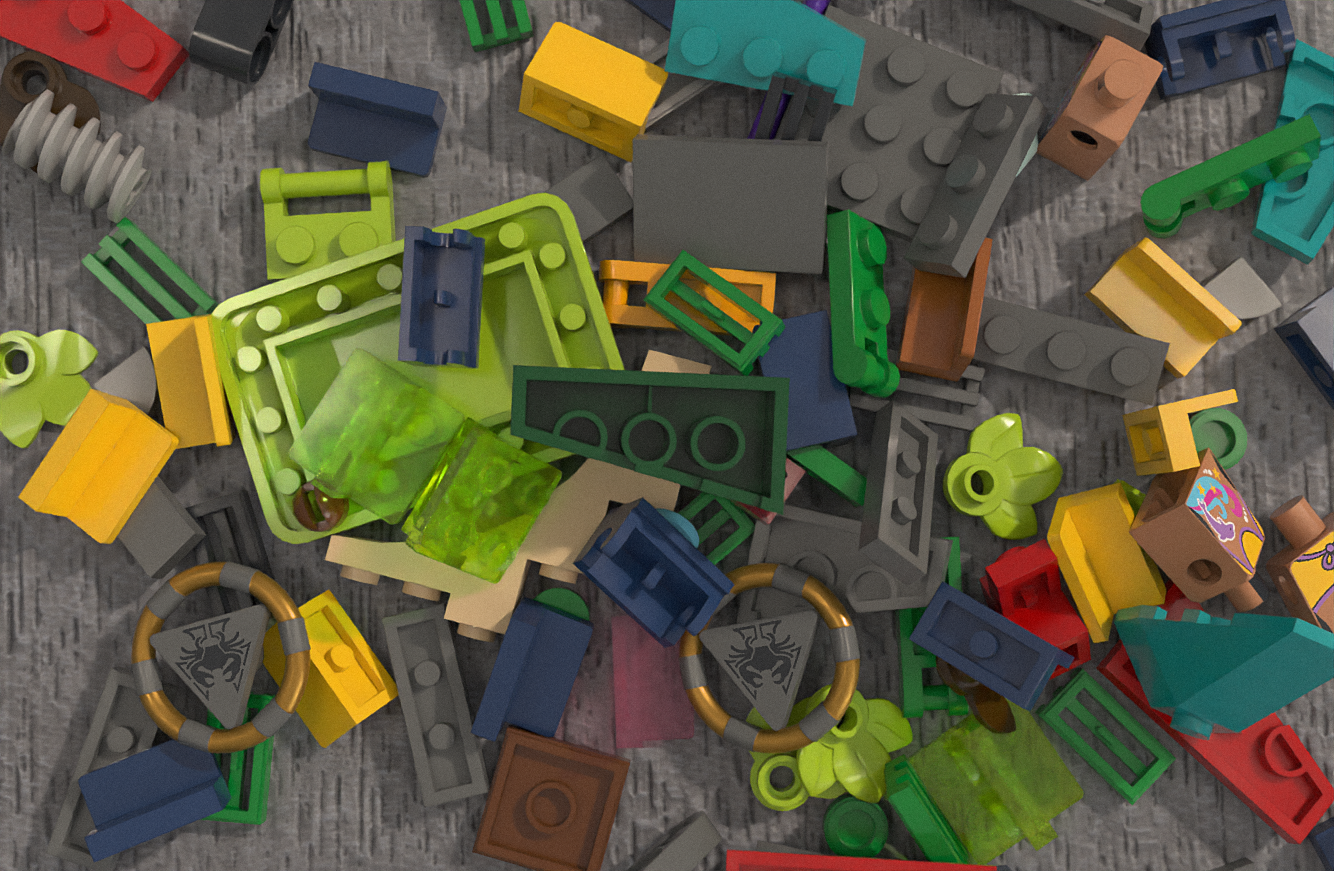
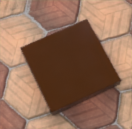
(550, 803)

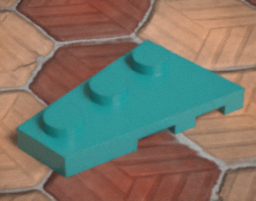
(754, 38)
(1301, 211)

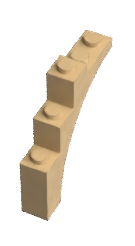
(554, 539)

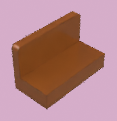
(943, 320)

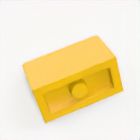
(591, 89)
(1162, 302)
(190, 381)
(1163, 436)
(100, 465)
(1101, 557)
(344, 674)

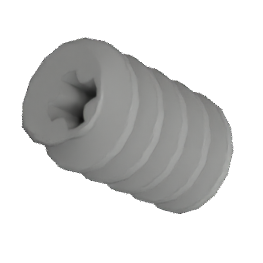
(77, 157)

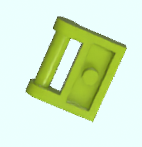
(314, 240)

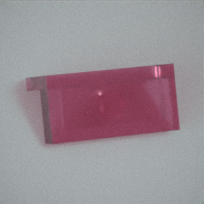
(647, 687)

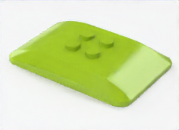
(294, 336)

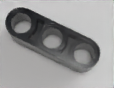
(238, 36)

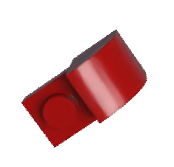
(1028, 591)

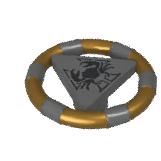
(220, 658)
(769, 662)

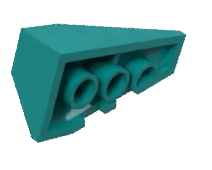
(1223, 671)

